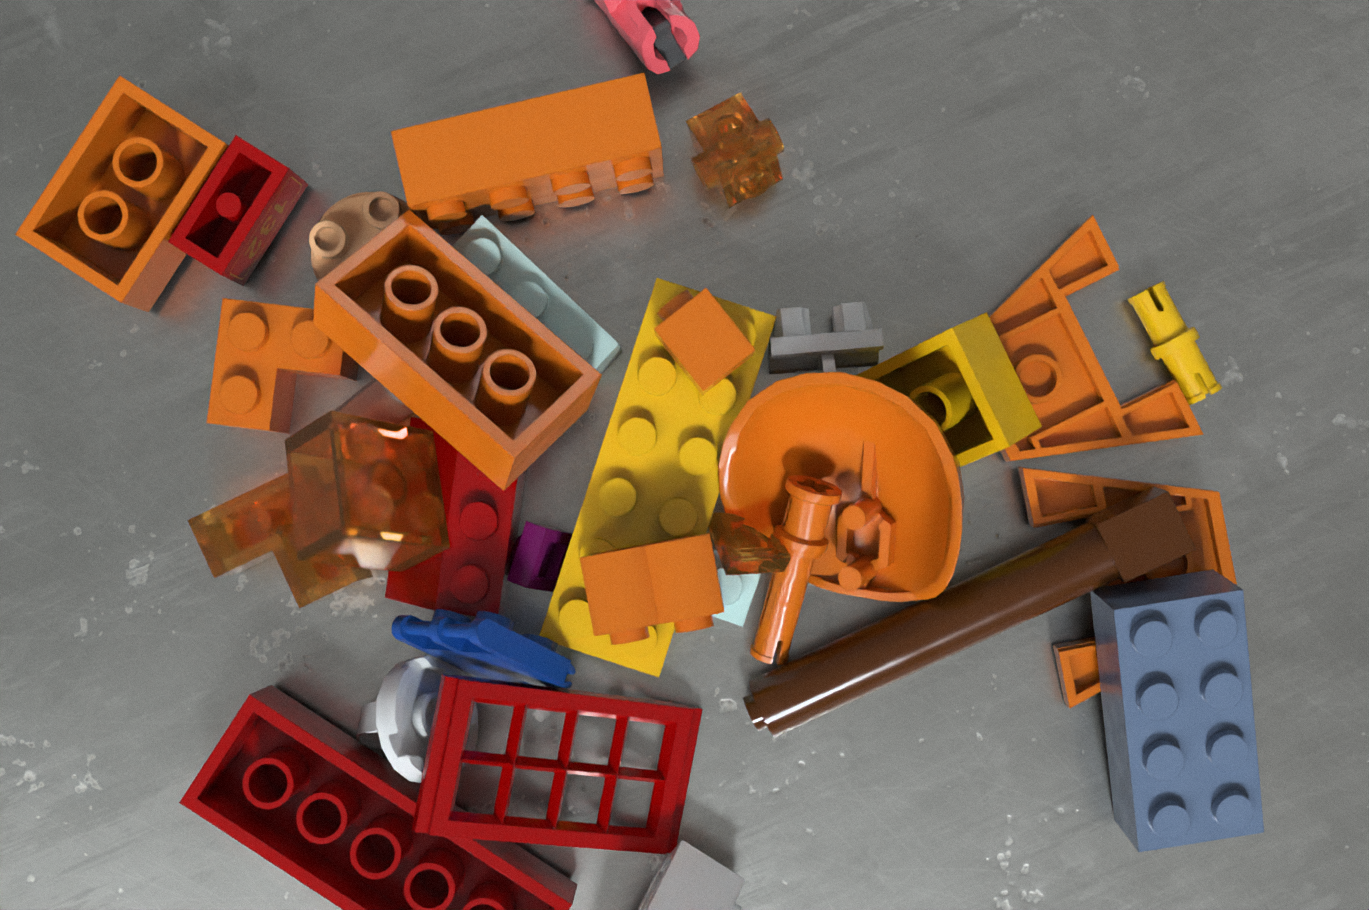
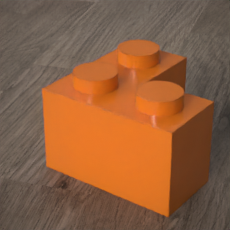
(259, 360)

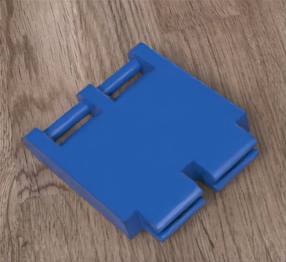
(486, 647)

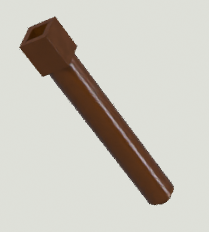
(1110, 546)

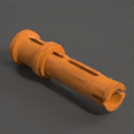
(804, 539)

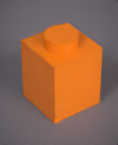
(702, 338)

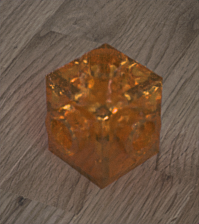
(735, 150)

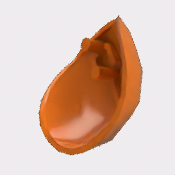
(898, 476)

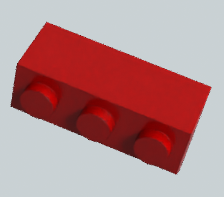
(481, 536)

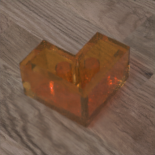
(261, 527)

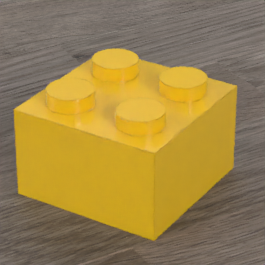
(965, 386)

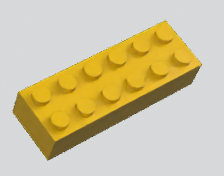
(652, 473)

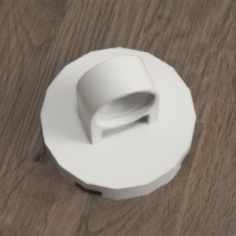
(404, 714)

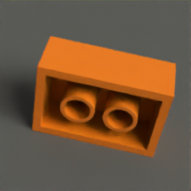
(124, 195)

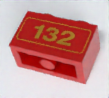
(238, 211)

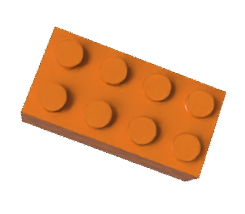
(530, 154)
(454, 348)

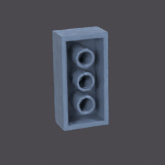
(1178, 709)

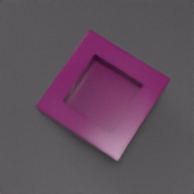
(538, 556)

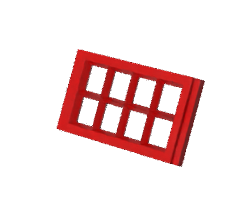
(447, 753)

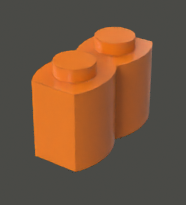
(652, 586)

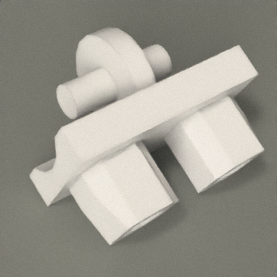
(844, 350)

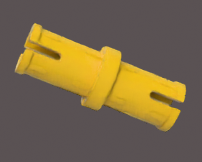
(1174, 342)

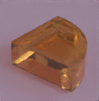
(745, 548)

